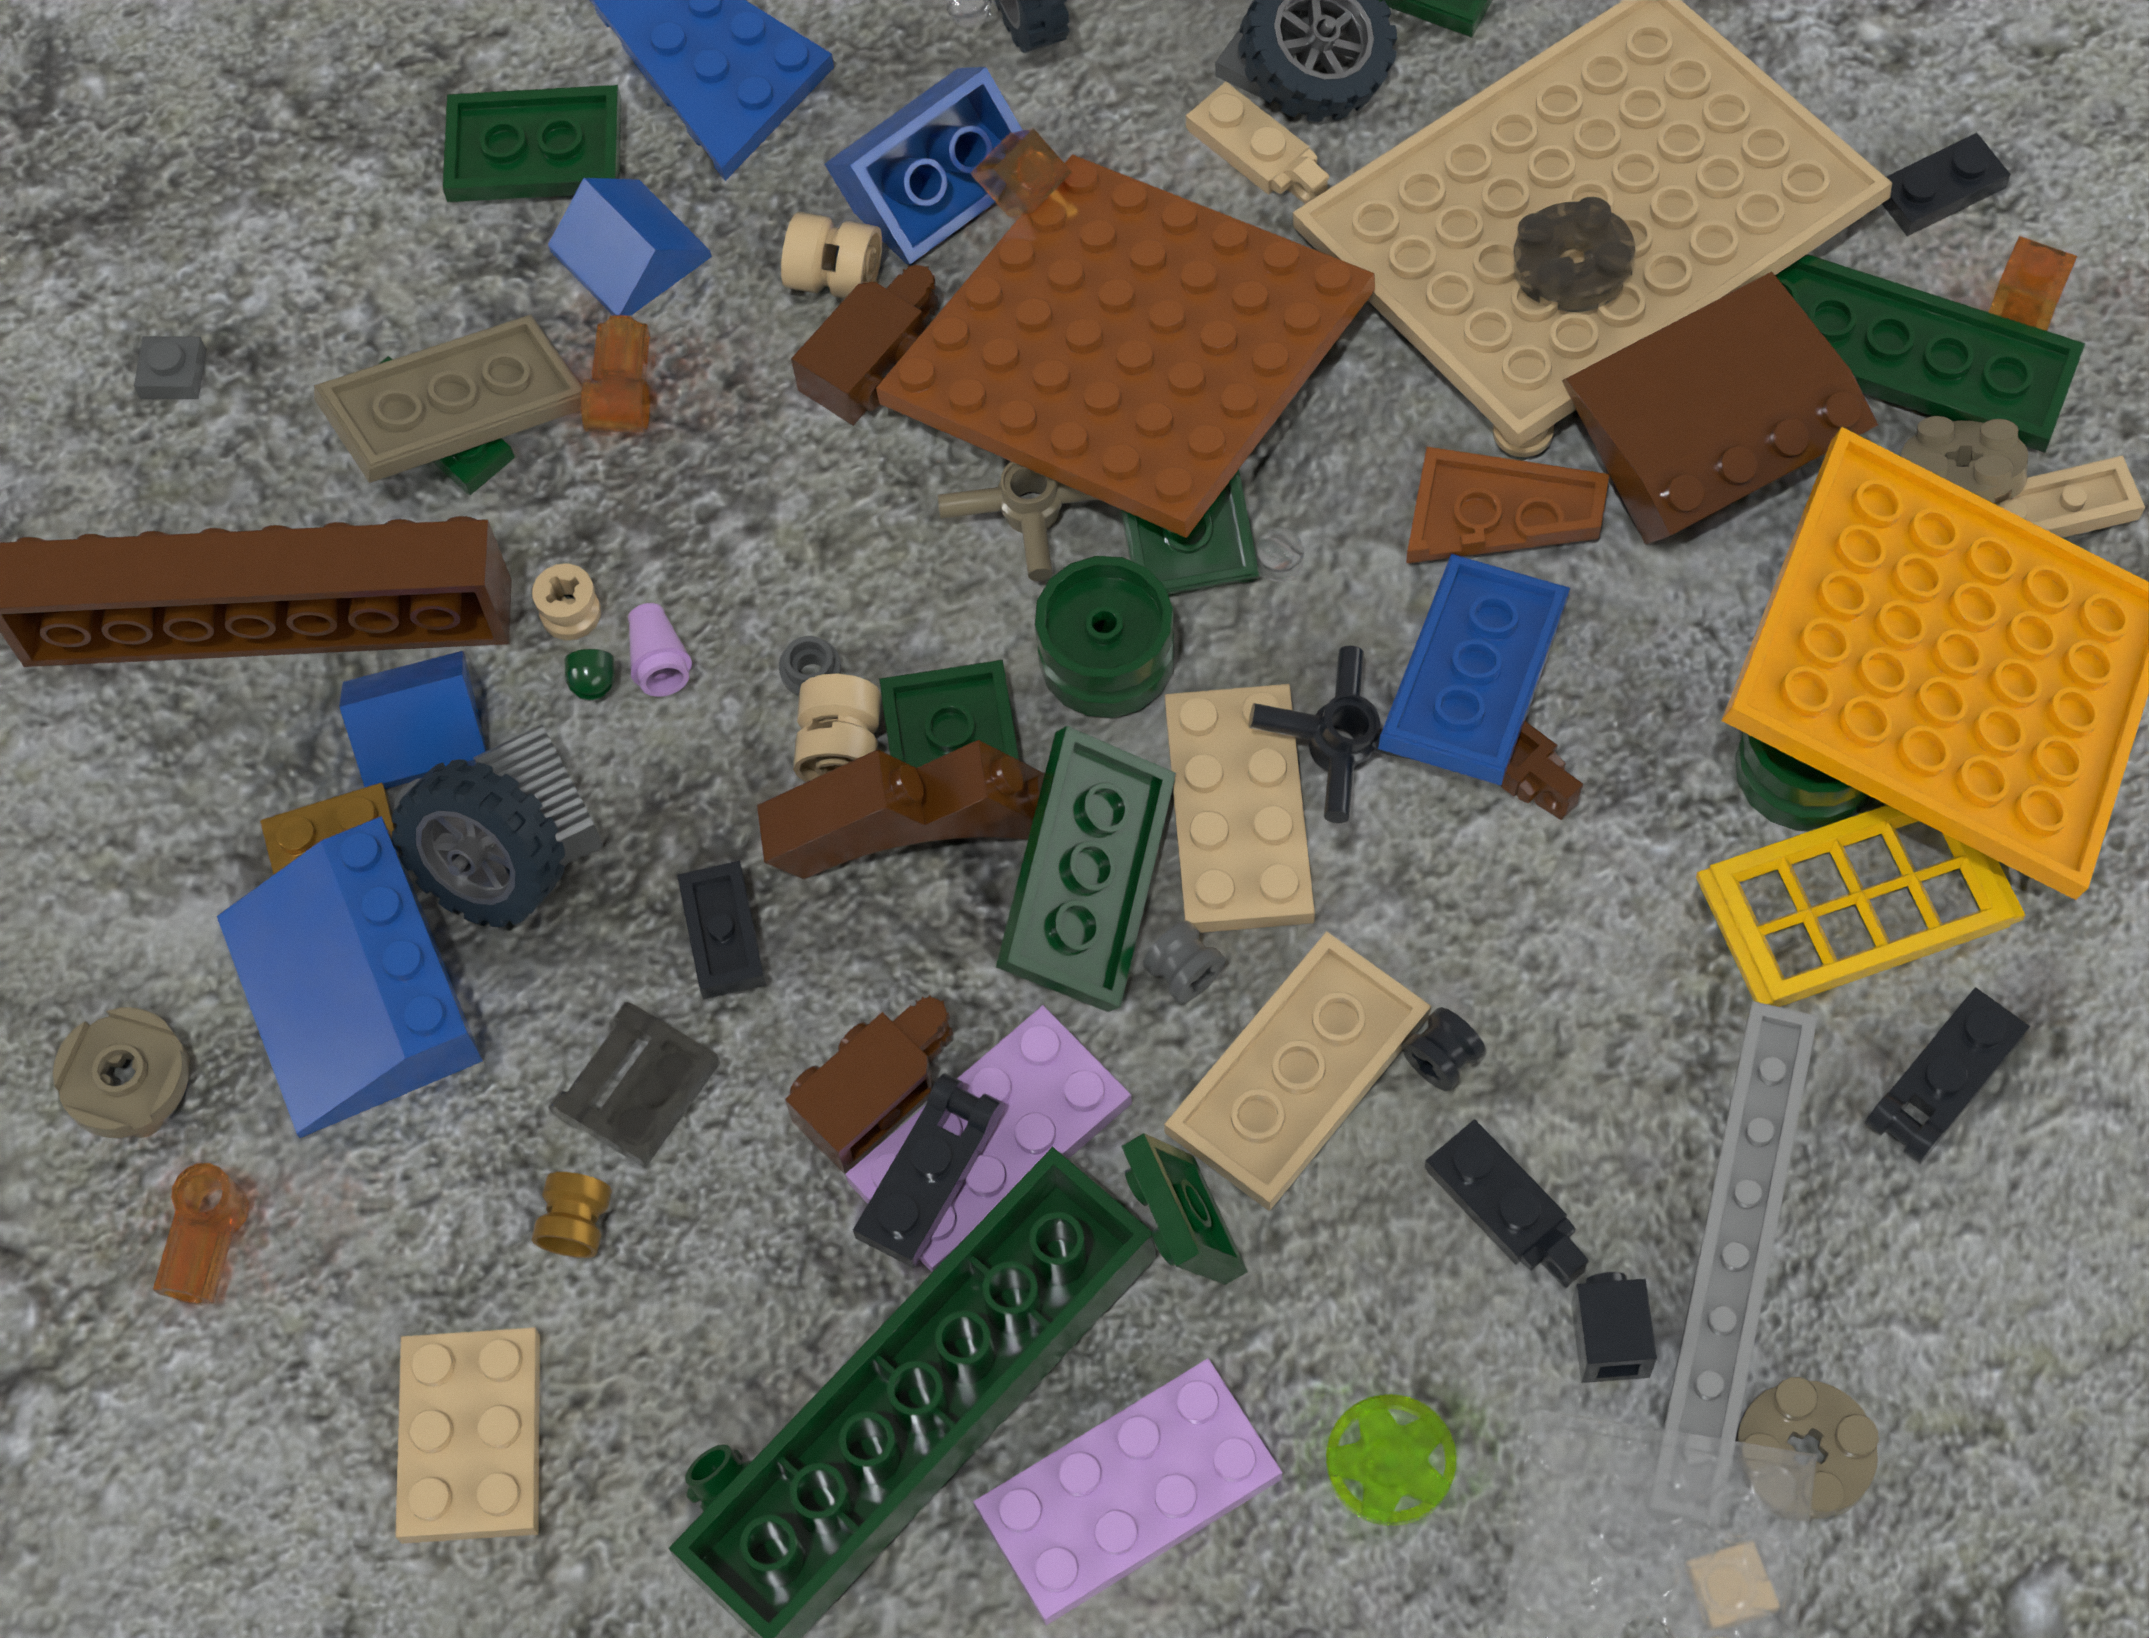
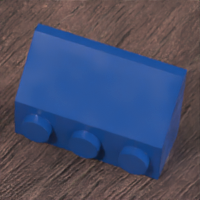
(918, 163)

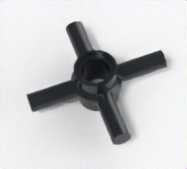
(1326, 745)

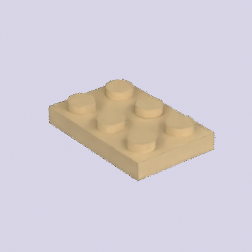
(468, 1436)

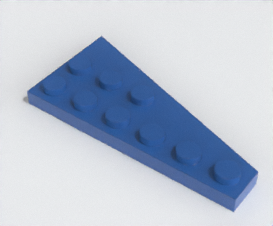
(719, 67)

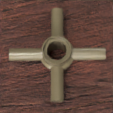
(1026, 516)

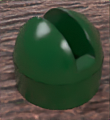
(589, 673)

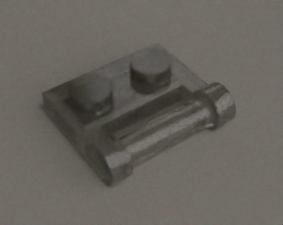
(650, 1094)

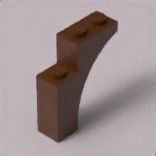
(890, 804)

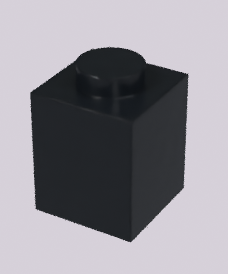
(1613, 1328)

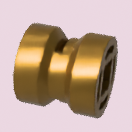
(571, 1215)

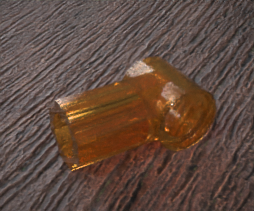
(618, 390)
(199, 1240)

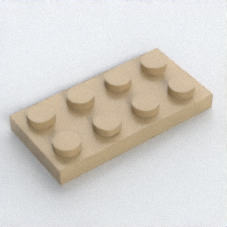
(1237, 812)
(1297, 1070)

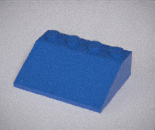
(346, 980)

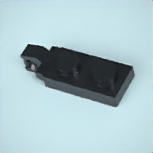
(1507, 1203)

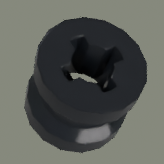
(1443, 1049)

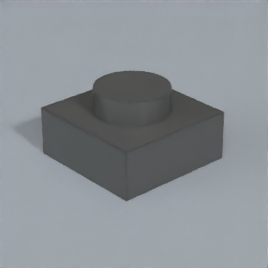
(170, 367)

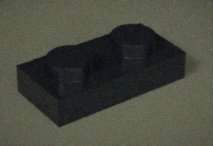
(1944, 184)
(721, 930)

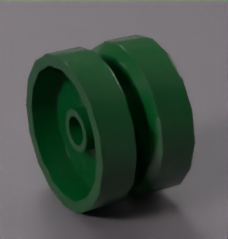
(1105, 636)
(1791, 790)

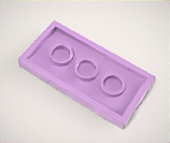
(1050, 1098)
(1127, 1491)

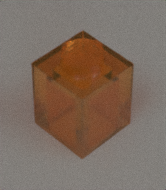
(1021, 172)
(2032, 283)

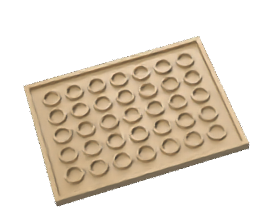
(1632, 109)

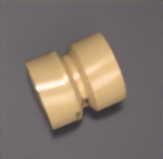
(812, 249)
(835, 723)

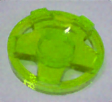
(1390, 1460)

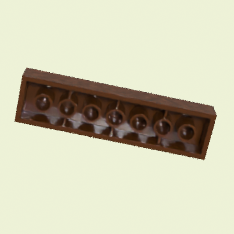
(254, 592)

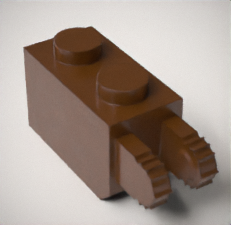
(864, 342)
(870, 1082)

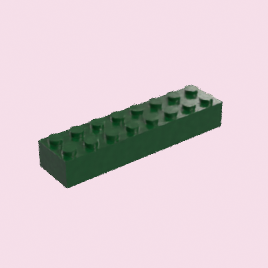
(915, 1401)

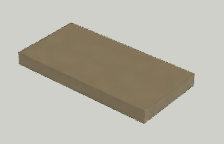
(449, 398)

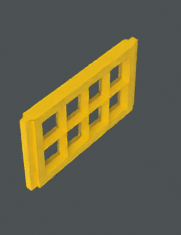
(1747, 937)

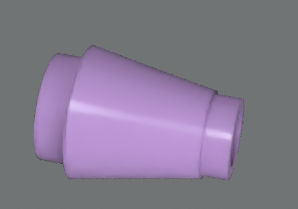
(656, 653)

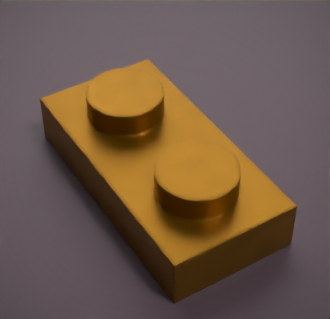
(300, 829)

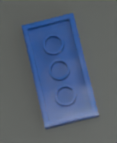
(1474, 669)

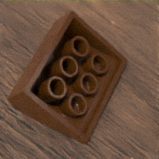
(1716, 406)

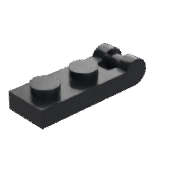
(1949, 1074)
(927, 1172)

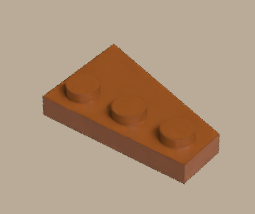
(1501, 504)

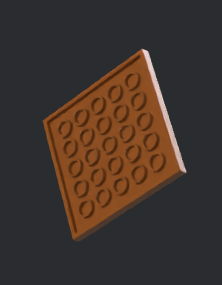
(1128, 344)

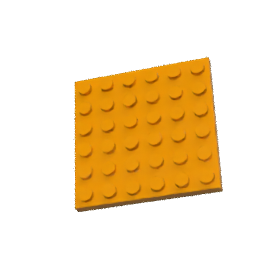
(1951, 663)

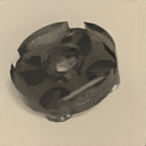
(1574, 226)

